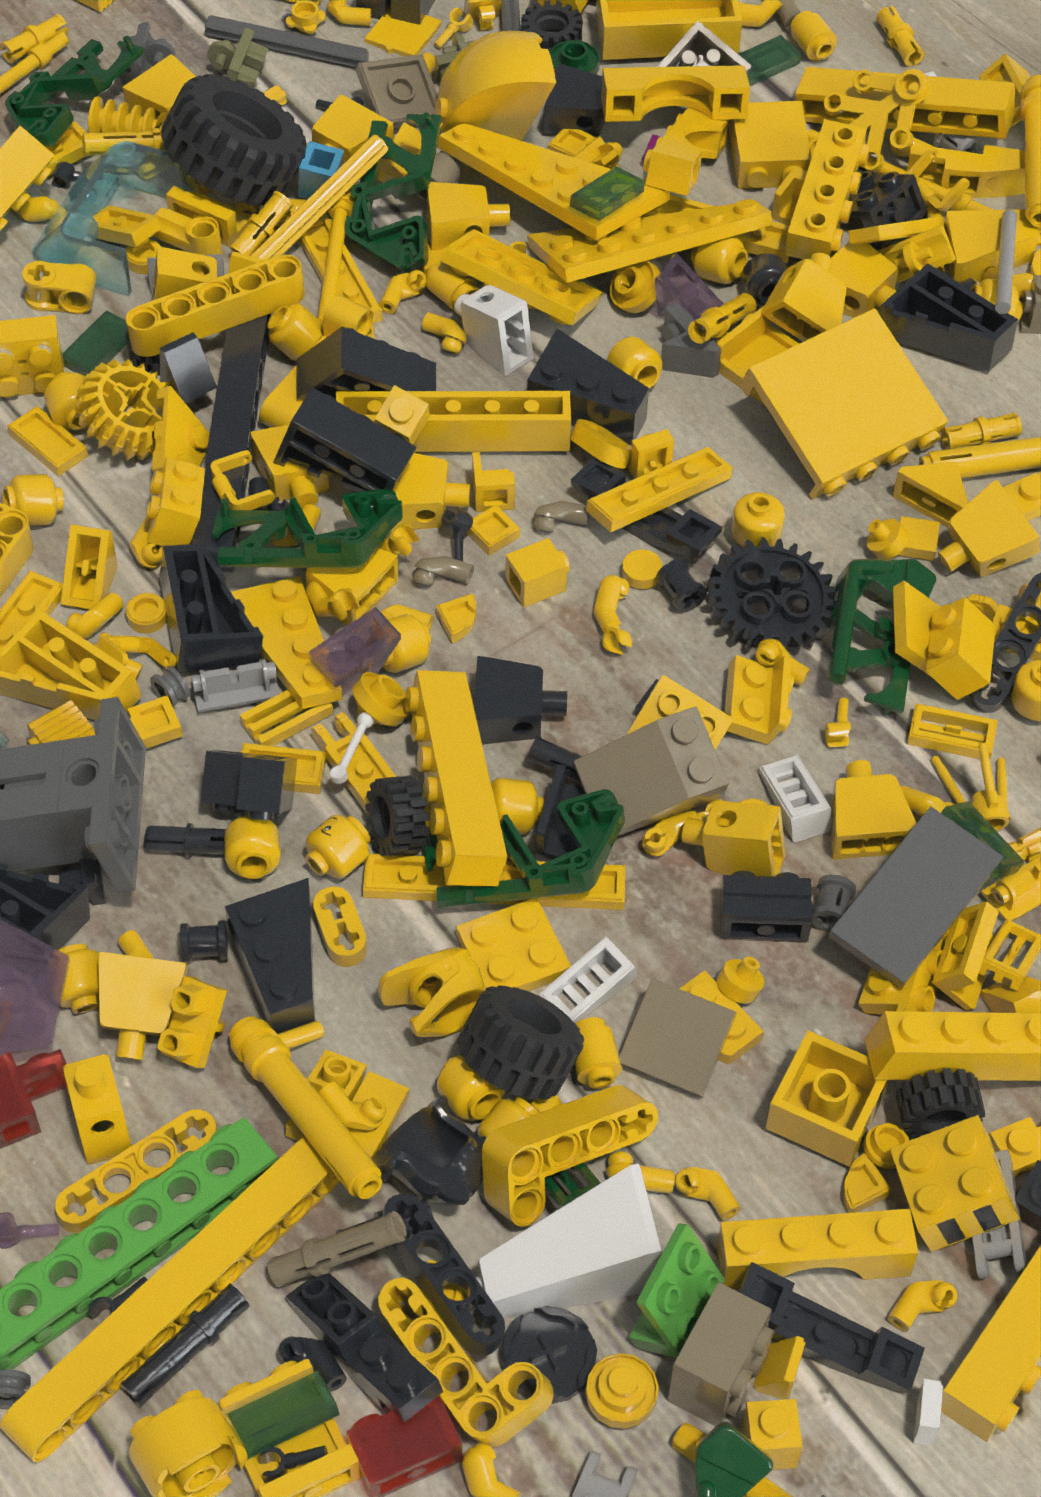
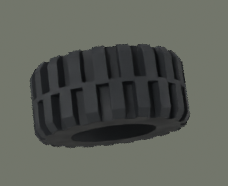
(233, 139)

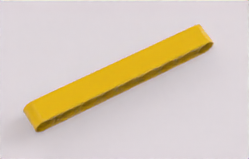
(161, 1306)

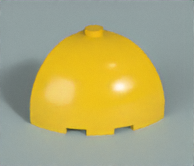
(497, 84)

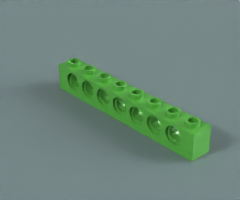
(136, 1250)

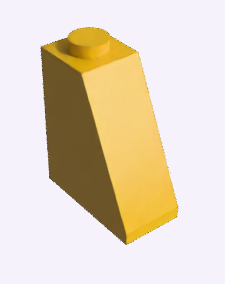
(977, 237)

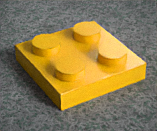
(515, 947)

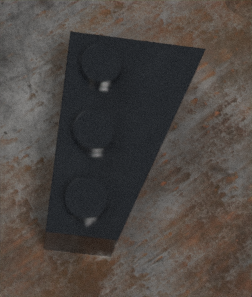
(948, 320)
(361, 364)
(596, 387)
(343, 445)
(202, 614)
(42, 907)
(277, 952)

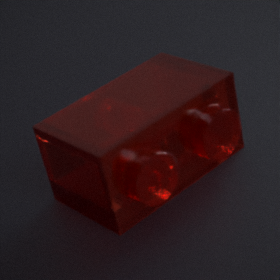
(402, 1452)

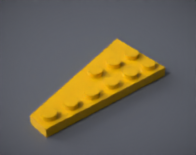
(542, 176)

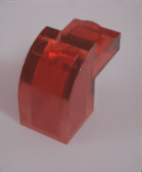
(22, 1085)

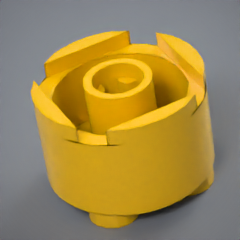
(186, 1449)

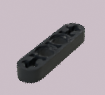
(1014, 640)
(447, 1271)

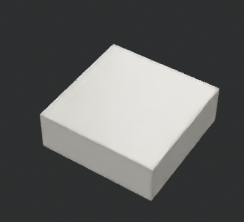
(928, 1412)

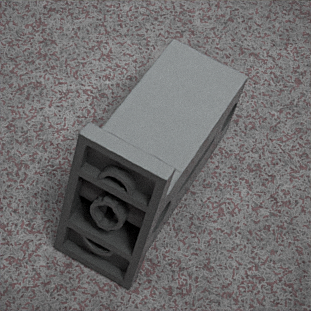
(76, 799)

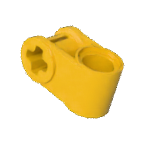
(61, 288)

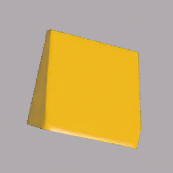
(780, 1368)

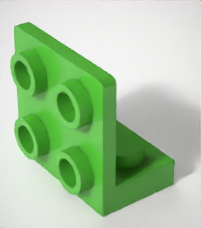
(675, 1294)

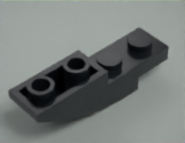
(364, 1347)

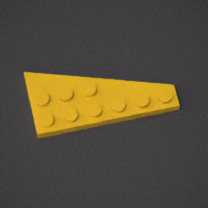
(644, 238)

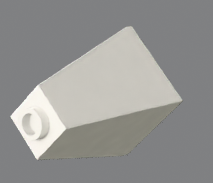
(579, 1254)

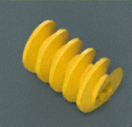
(109, 120)

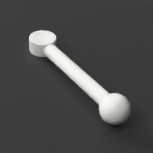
(339, 773)

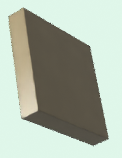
(398, 87)
(677, 1037)

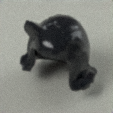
(434, 1156)

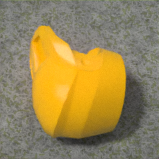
(440, 982)

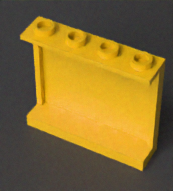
(847, 402)

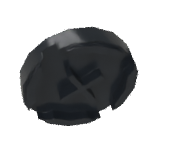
(556, 1345)

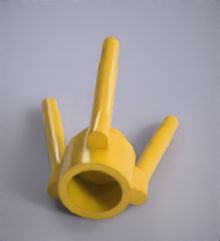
(987, 802)

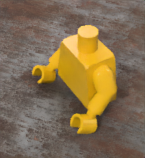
(355, 591)

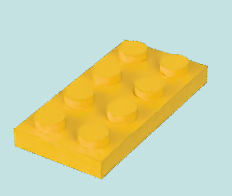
(521, 276)

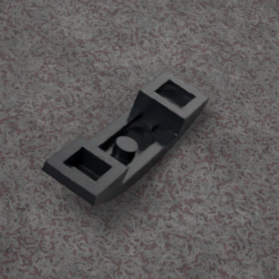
(665, 529)
(831, 1338)

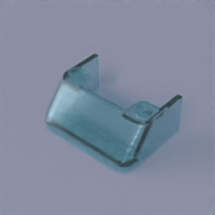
(73, 230)

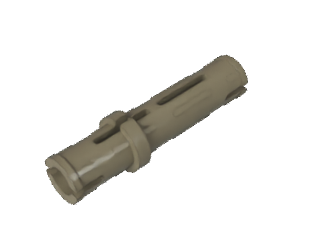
(319, 1255)

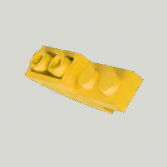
(990, 174)

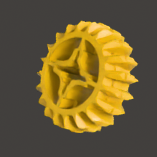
(108, 394)

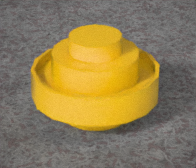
(634, 286)
(380, 698)
(622, 1390)

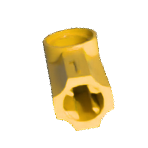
(193, 235)

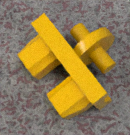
(916, 251)
(193, 1021)

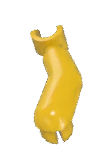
(610, 591)
(669, 830)

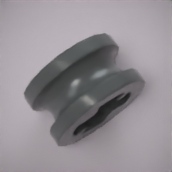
(170, 684)
(12, 1386)

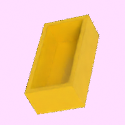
(656, 26)

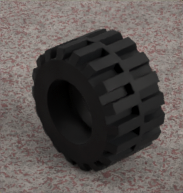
(520, 1042)

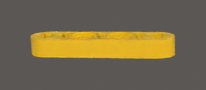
(132, 1165)

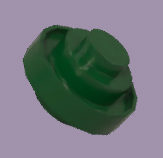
(576, 55)

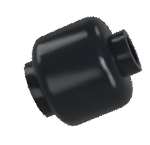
(762, 275)

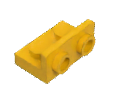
(758, 698)

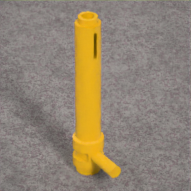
(1030, 113)
(990, 457)
(270, 1062)

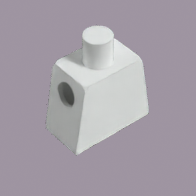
(497, 327)

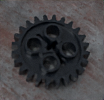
(777, 588)

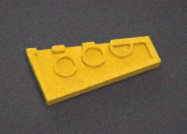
(289, 633)

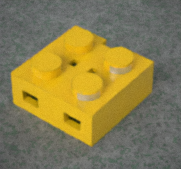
(29, 355)

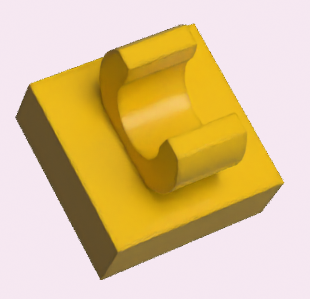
(483, 11)

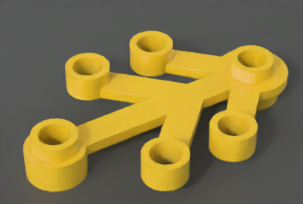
(876, 113)

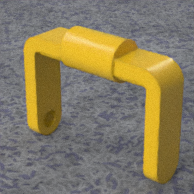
(928, 195)
(225, 489)
(117, 646)

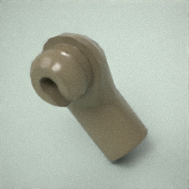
(561, 511)
(443, 566)

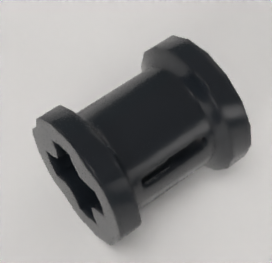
(681, 585)
(204, 941)

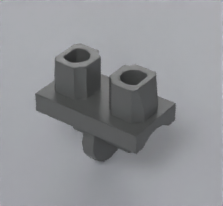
(154, 52)

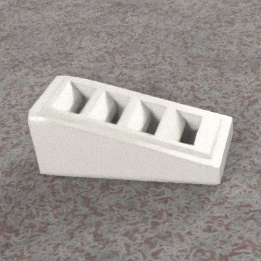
(801, 821)
(591, 961)

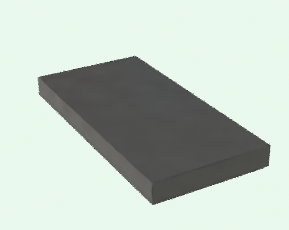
(915, 897)

